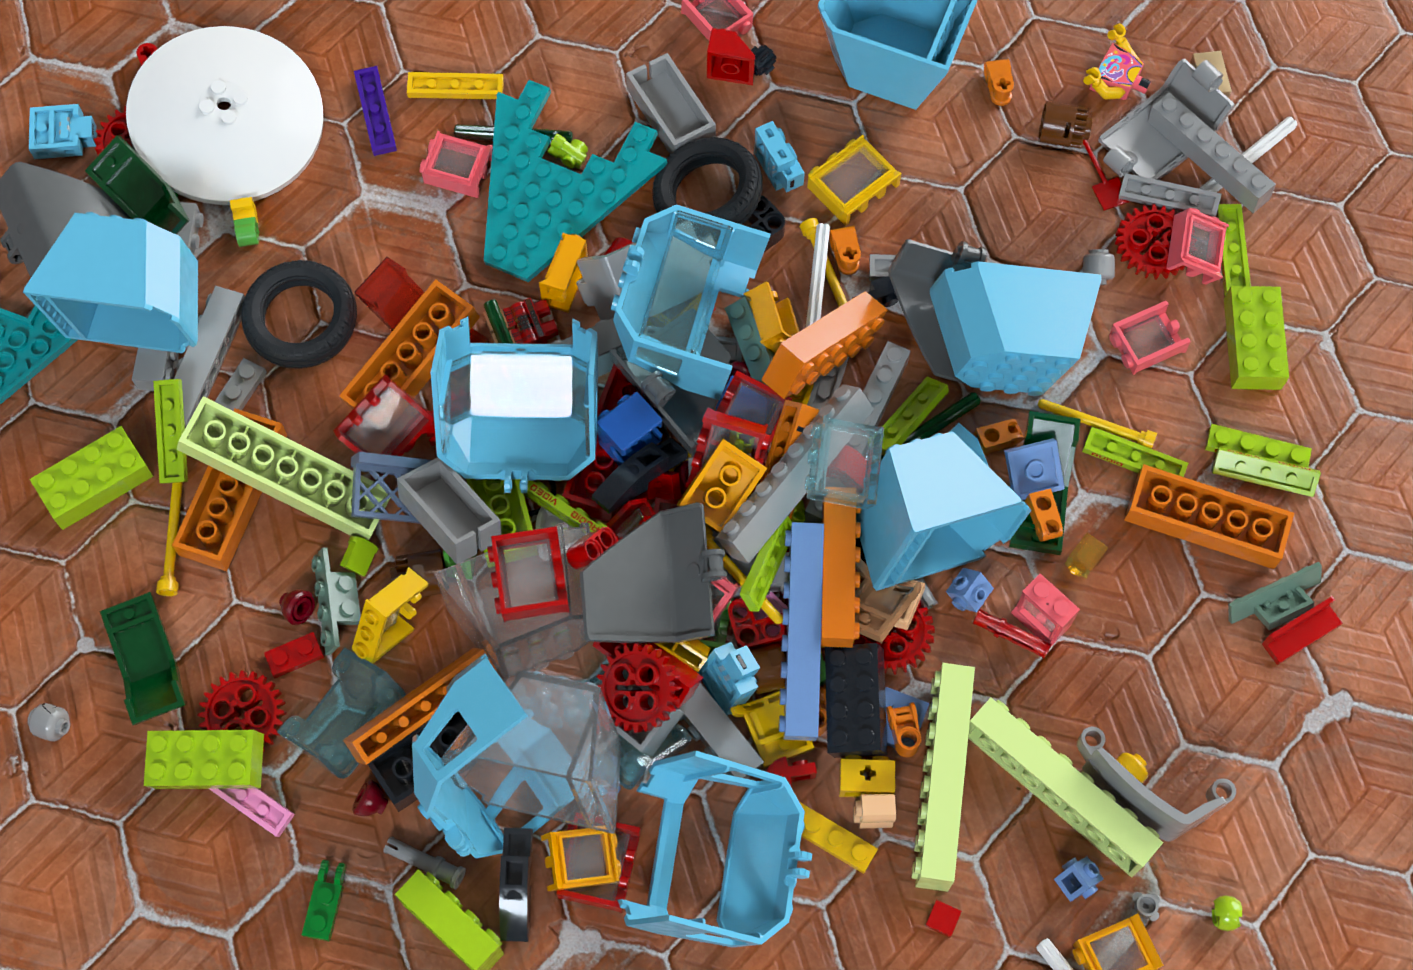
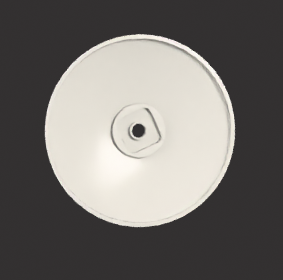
(234, 151)

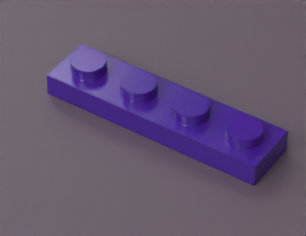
(375, 111)

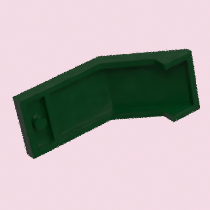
(137, 186)
(1066, 432)
(144, 658)

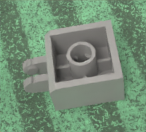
(648, 741)

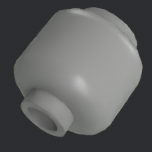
(1100, 262)
(49, 722)

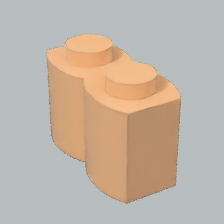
(875, 811)

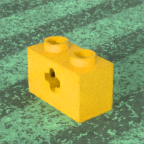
(853, 783)

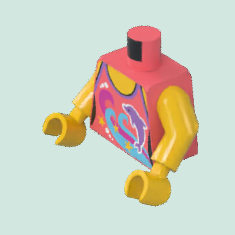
(1118, 70)

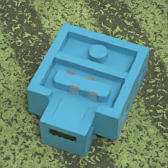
(60, 131)
(777, 158)
(730, 675)

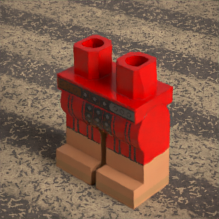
(524, 322)

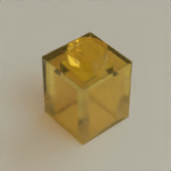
(1086, 556)

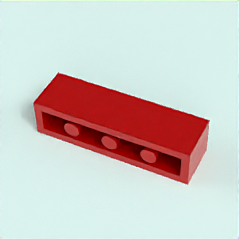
(688, 680)

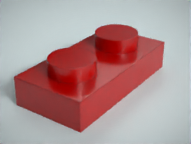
(294, 655)

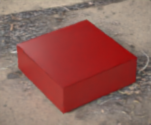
(943, 918)

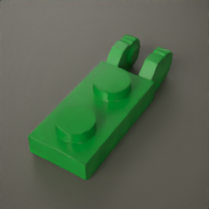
(324, 903)

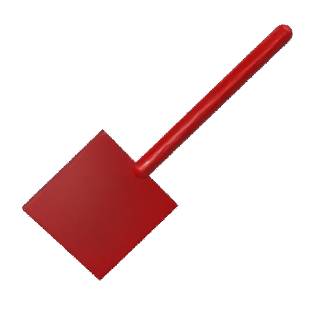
(1107, 191)

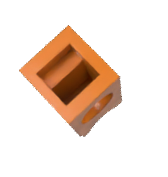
(999, 436)
(1045, 515)

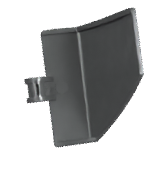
(40, 205)
(912, 276)
(678, 408)
(654, 582)

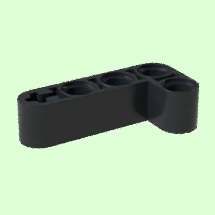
(766, 218)

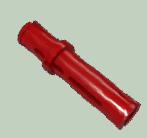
(1001, 628)

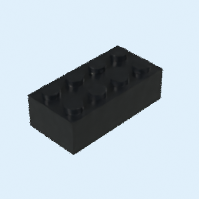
(856, 701)
(395, 766)

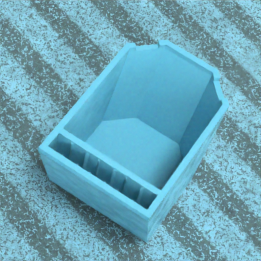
(895, 45)
(119, 284)
(1013, 323)
(935, 511)

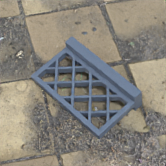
(385, 465)

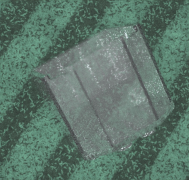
(519, 642)
(554, 761)

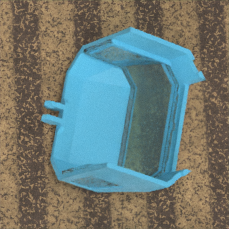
(673, 288)
(515, 406)

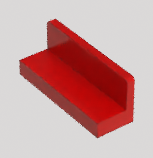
(1302, 631)

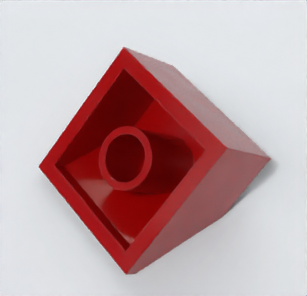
(729, 58)

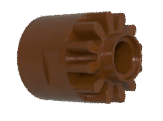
(1064, 125)
(424, 564)
(769, 660)

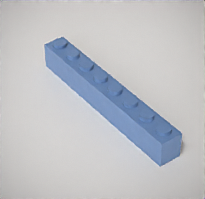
(803, 632)

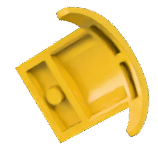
(763, 725)

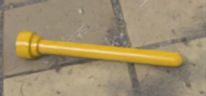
(808, 230)
(1144, 438)
(740, 577)
(167, 584)

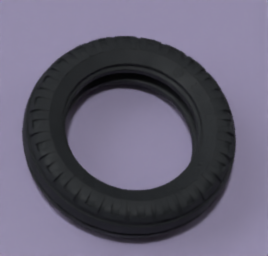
(706, 152)
(290, 275)

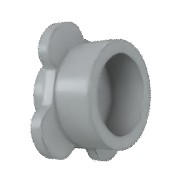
(1152, 902)

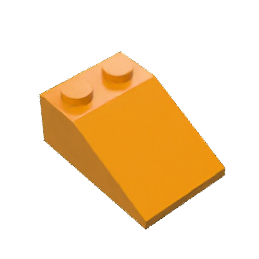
(723, 484)

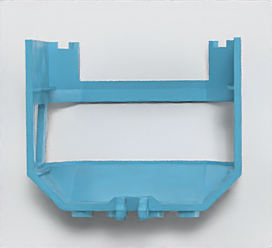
(490, 713)
(759, 856)

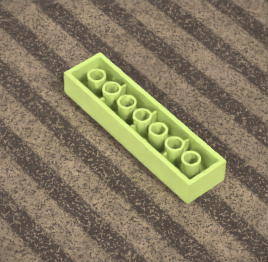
(278, 467)
(945, 777)
(1063, 787)

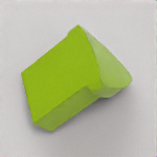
(359, 555)

